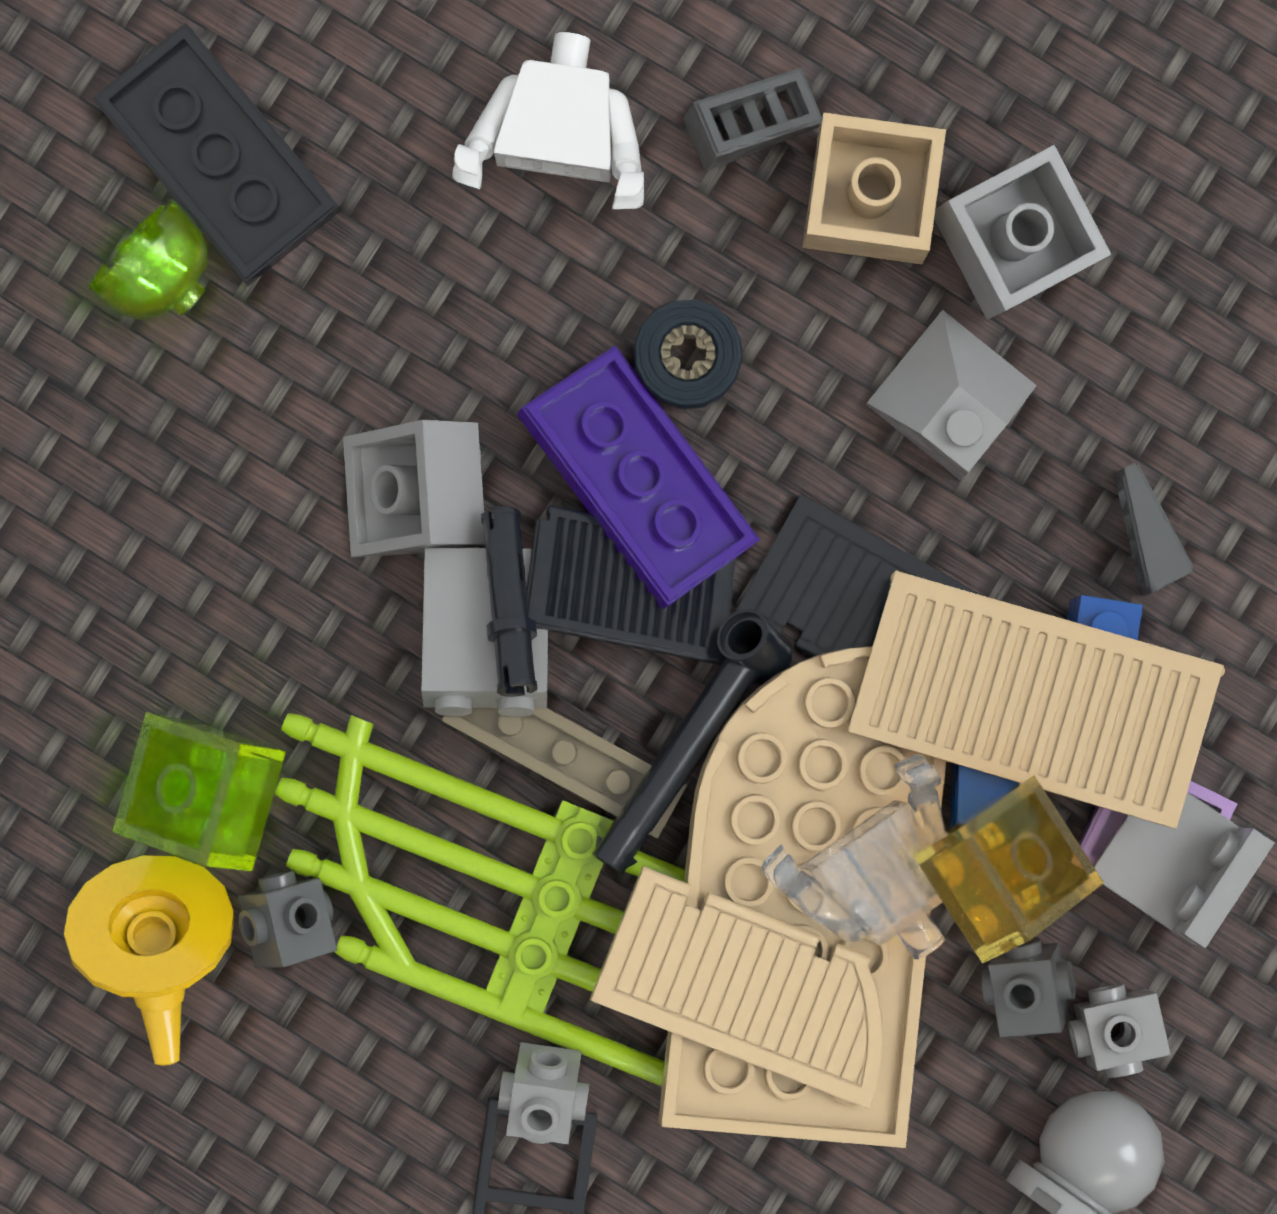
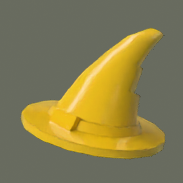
(149, 935)

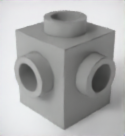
(1140, 1033)
(543, 1094)

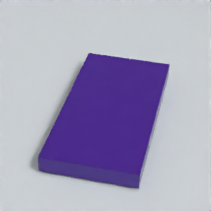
(638, 476)

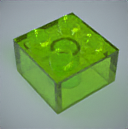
(198, 792)

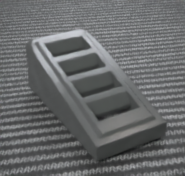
(707, 138)
(1151, 538)

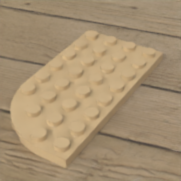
(802, 781)

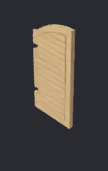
(745, 987)

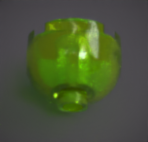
(155, 266)

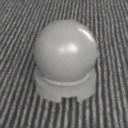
(1095, 1157)

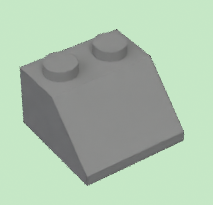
(414, 488)

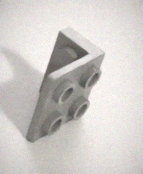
(1183, 874)

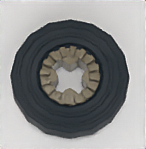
(713, 336)

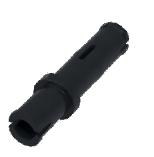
(510, 624)

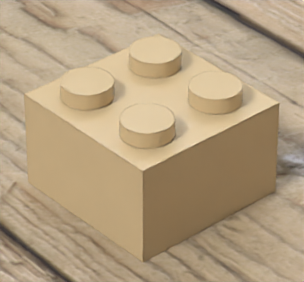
(874, 188)

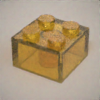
(1008, 870)

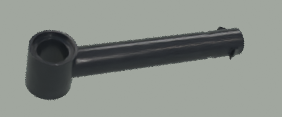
(696, 731)

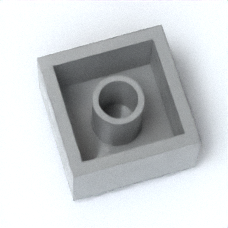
(1020, 232)

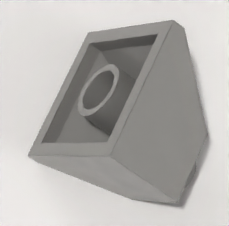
(951, 395)

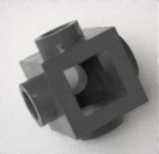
(286, 920)
(1029, 989)

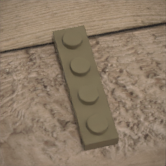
(563, 755)

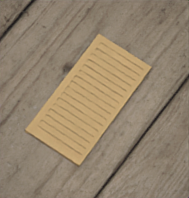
(1036, 699)

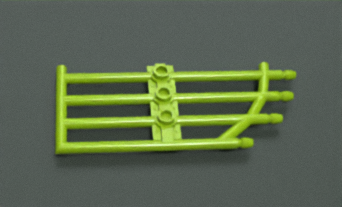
(545, 922)

